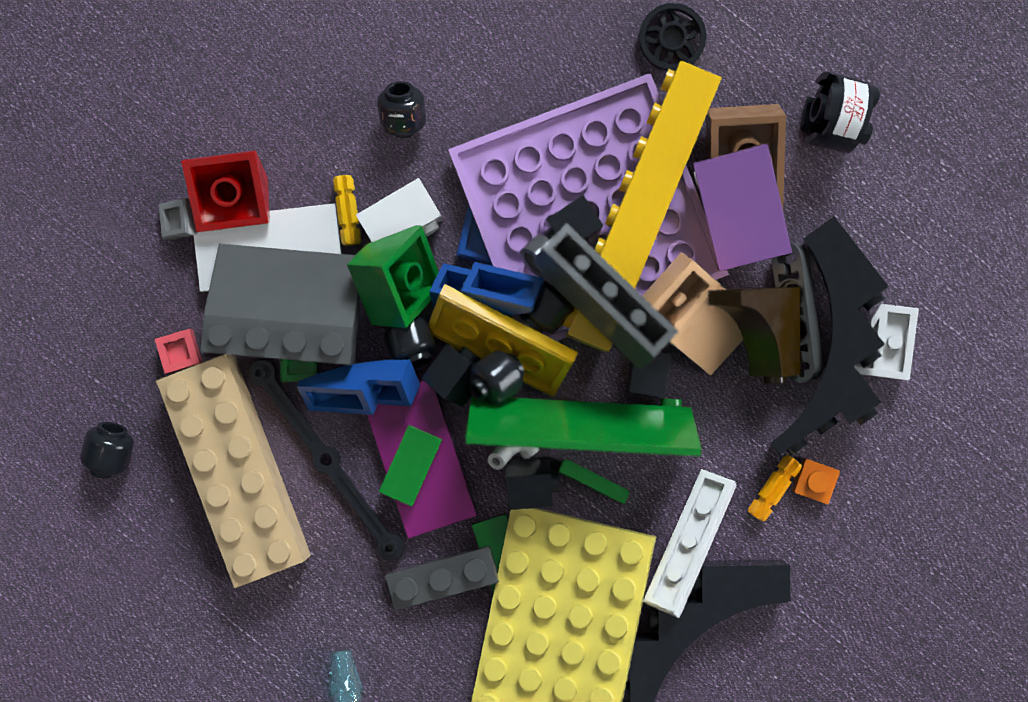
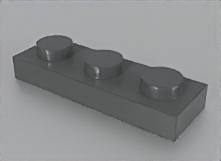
(442, 577)

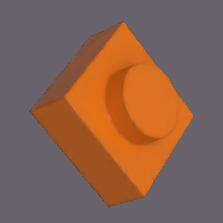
(815, 481)

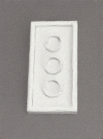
(293, 229)

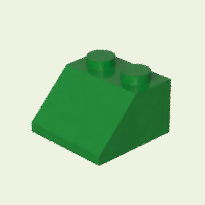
(395, 277)

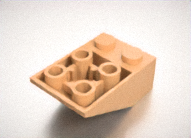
(705, 331)

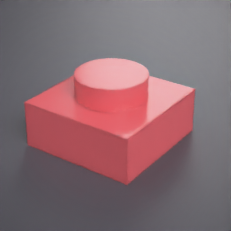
(178, 351)

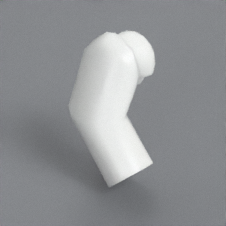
(503, 454)

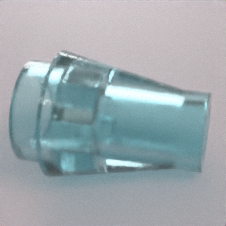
(344, 678)

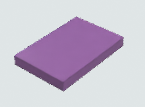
(743, 207)

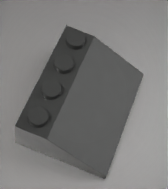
(281, 305)

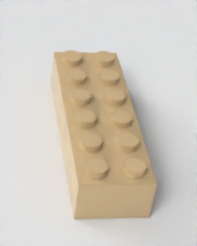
(233, 469)

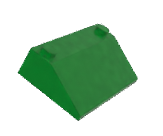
(585, 425)

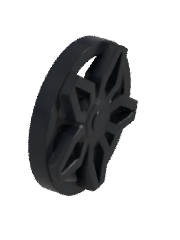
(672, 36)

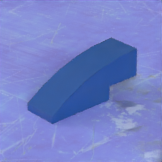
(496, 287)
(361, 387)

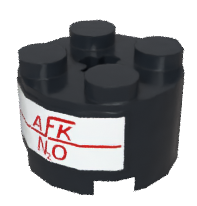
(839, 113)

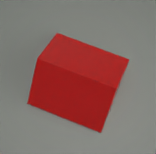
(227, 190)

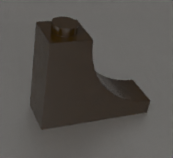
(769, 328)

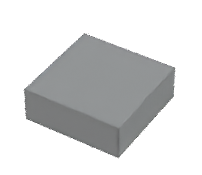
(176, 219)

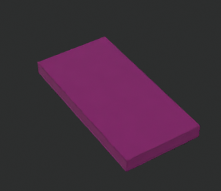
(444, 493)

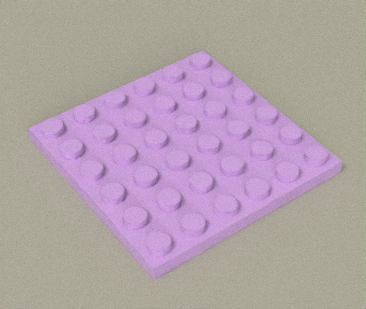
(554, 158)

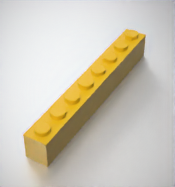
(651, 184)

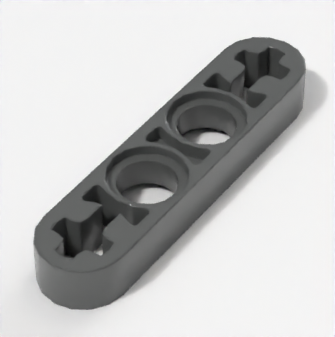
(808, 311)

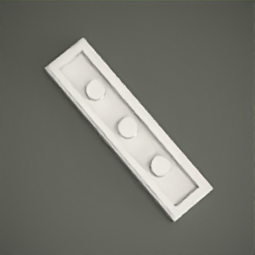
(690, 543)

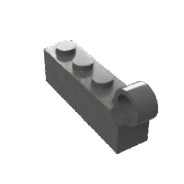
(599, 294)

